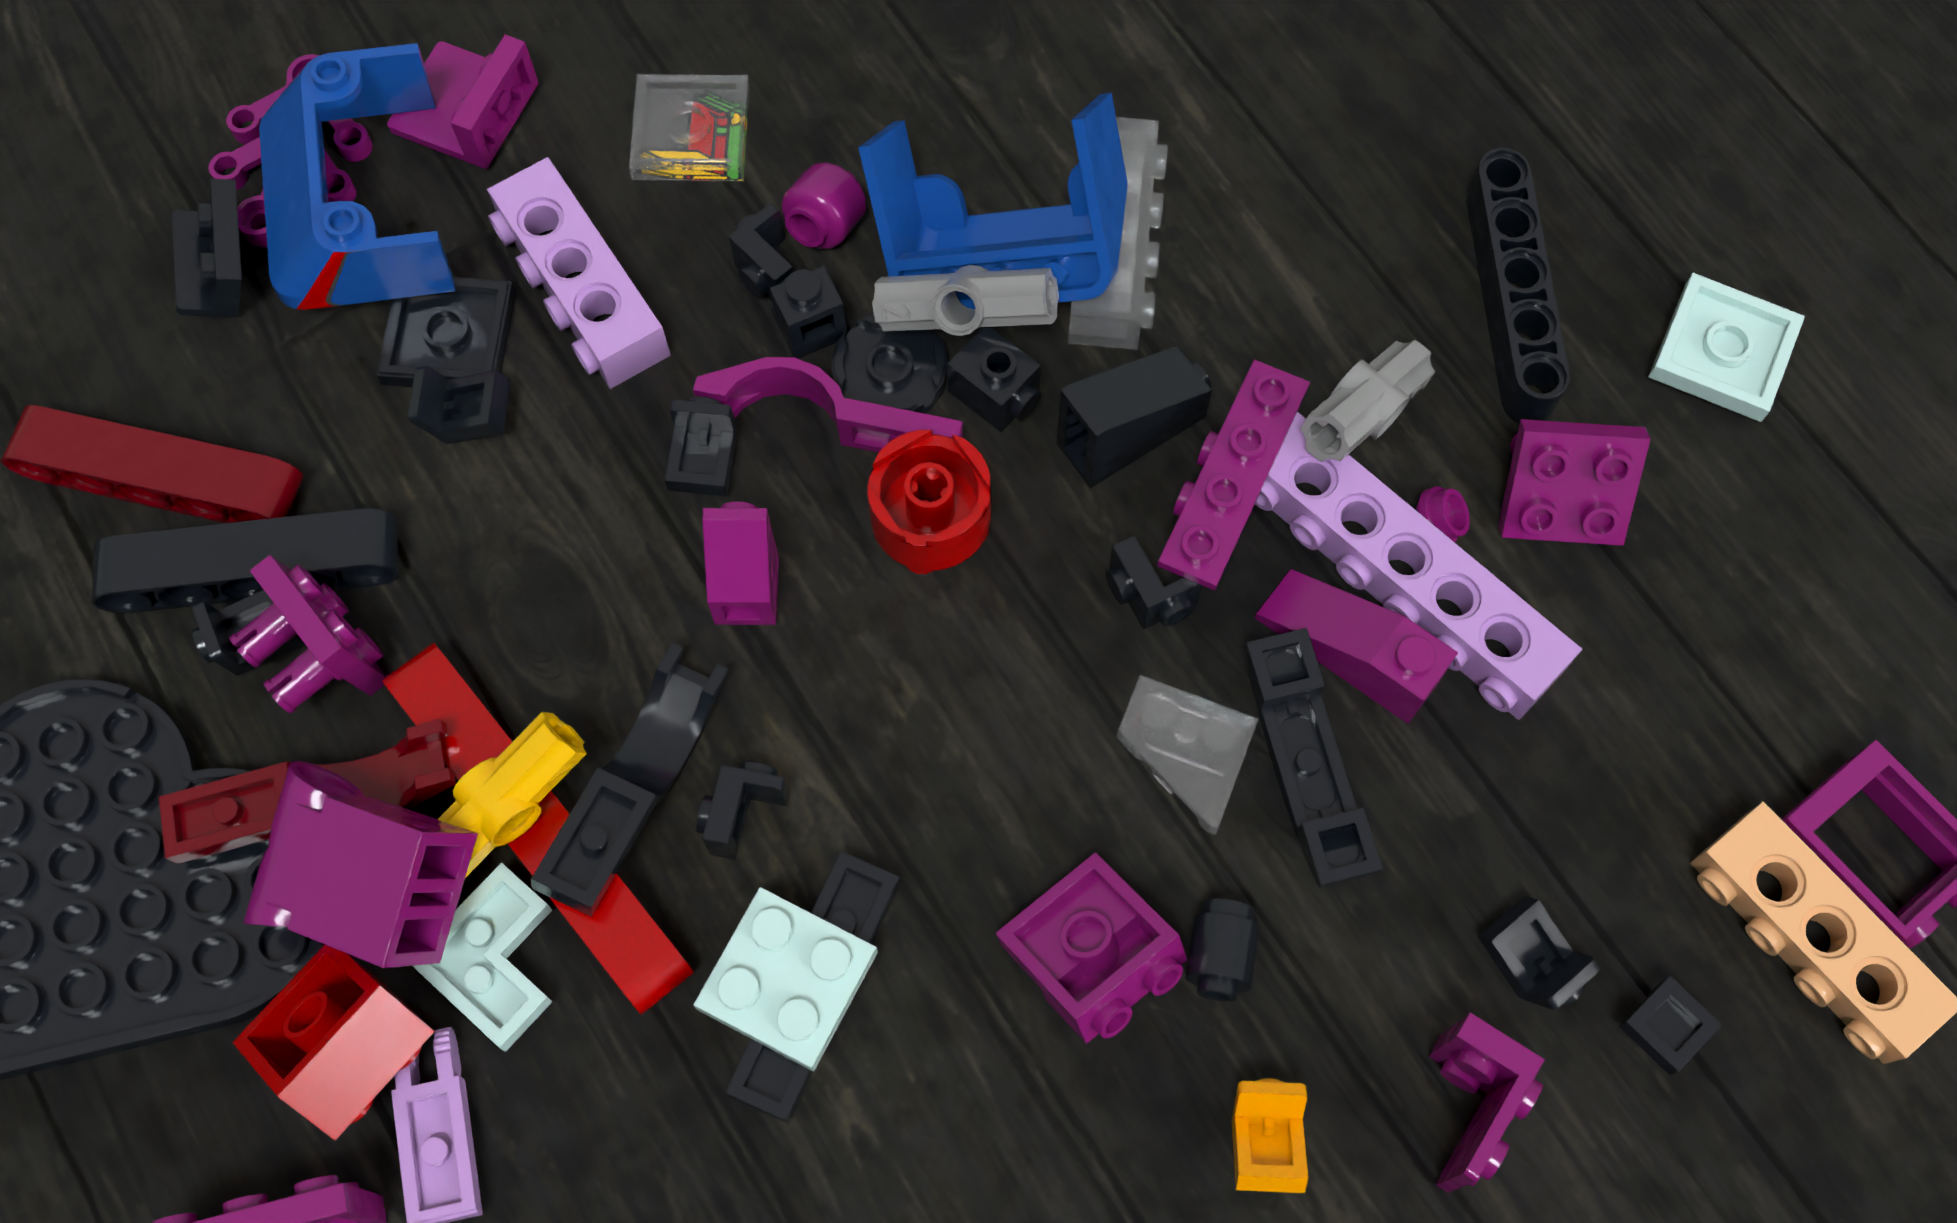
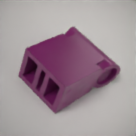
(359, 871)

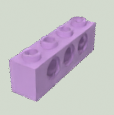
(541, 202)

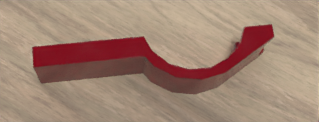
(244, 805)

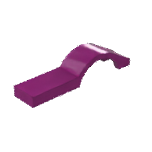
(858, 422)

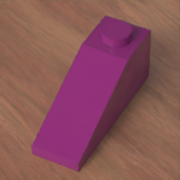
(1361, 642)

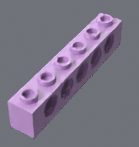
(1440, 567)

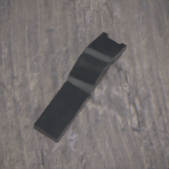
(630, 786)

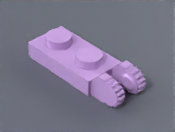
(436, 1139)

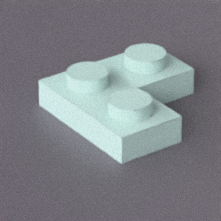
(475, 961)

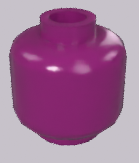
(823, 206)

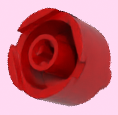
(957, 507)

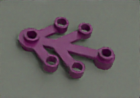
(252, 210)

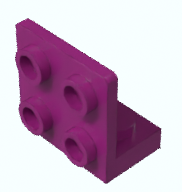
(473, 100)
(1488, 1060)

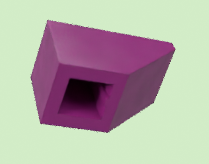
(740, 564)

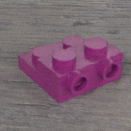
(1094, 949)

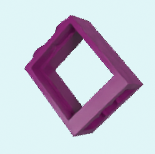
(1911, 810)

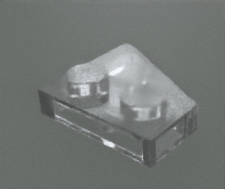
(1188, 745)

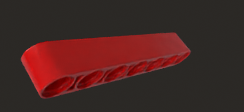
(620, 929)

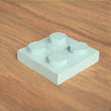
(1727, 347)
(786, 979)

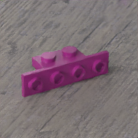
(1232, 475)

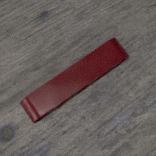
(150, 467)

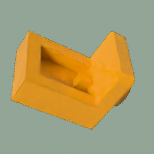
(1269, 1136)

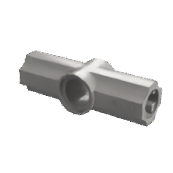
(998, 298)
(1367, 400)

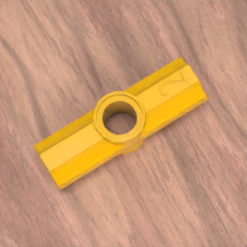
(504, 792)

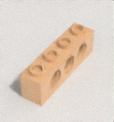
(1911, 996)

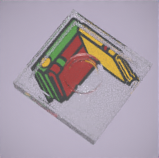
(689, 127)

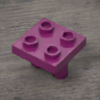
(1573, 481)
(317, 617)

